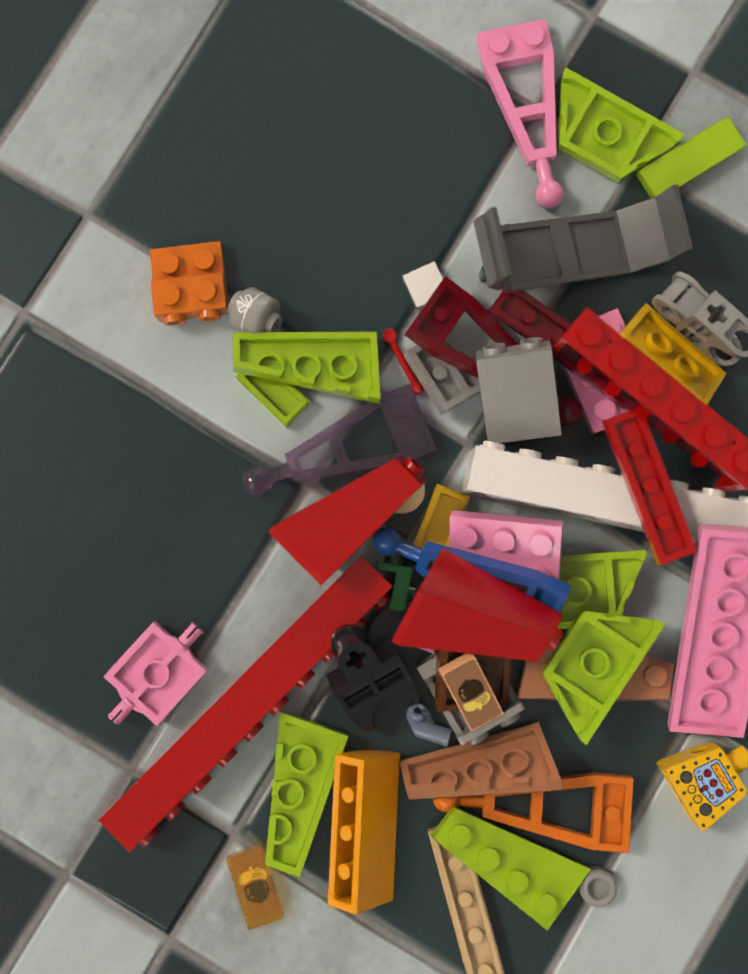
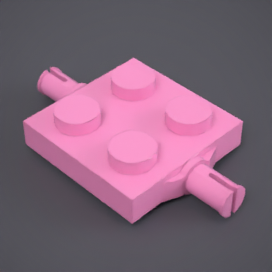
(155, 673)

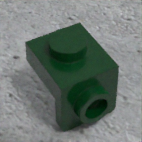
(403, 589)

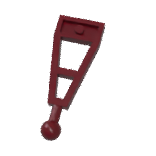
(440, 317)

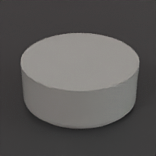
(598, 887)

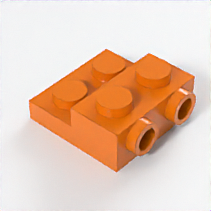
(189, 283)

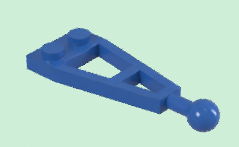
(541, 586)

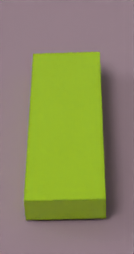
(692, 158)

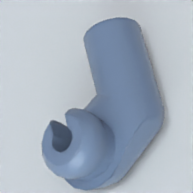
(425, 727)

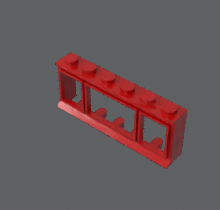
(661, 396)

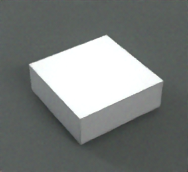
(422, 283)

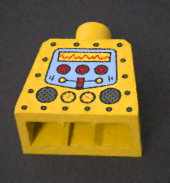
(706, 780)

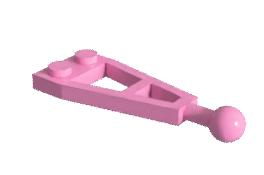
(514, 47)

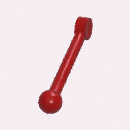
(389, 337)

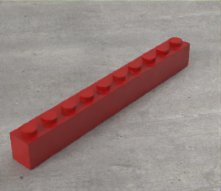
(243, 706)

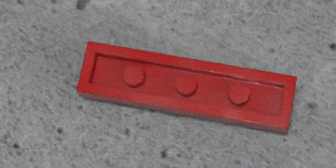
(649, 486)

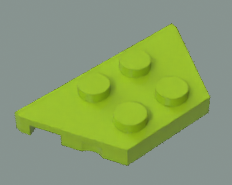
(608, 130)
(598, 582)
(596, 664)

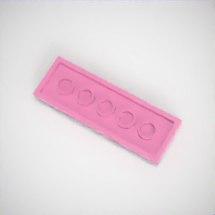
(713, 647)

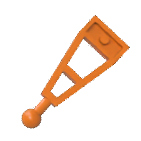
(609, 813)

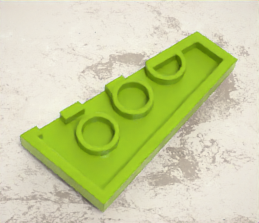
(314, 360)
(519, 869)

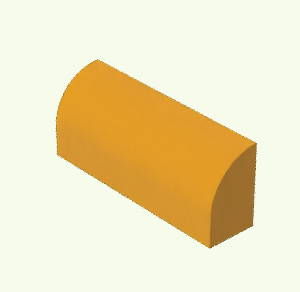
(363, 830)

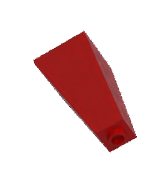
(341, 522)
(477, 614)

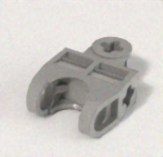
(698, 314)

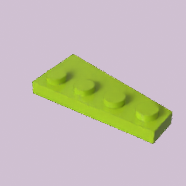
(299, 788)

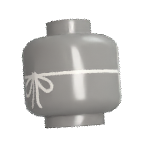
(254, 311)

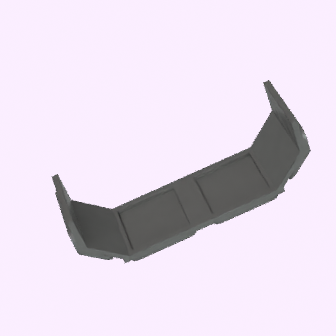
(582, 245)

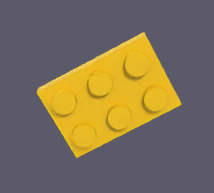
(673, 353)

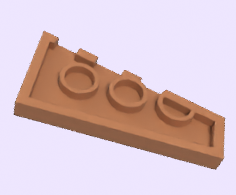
(648, 683)
(497, 765)

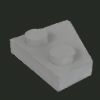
(442, 382)

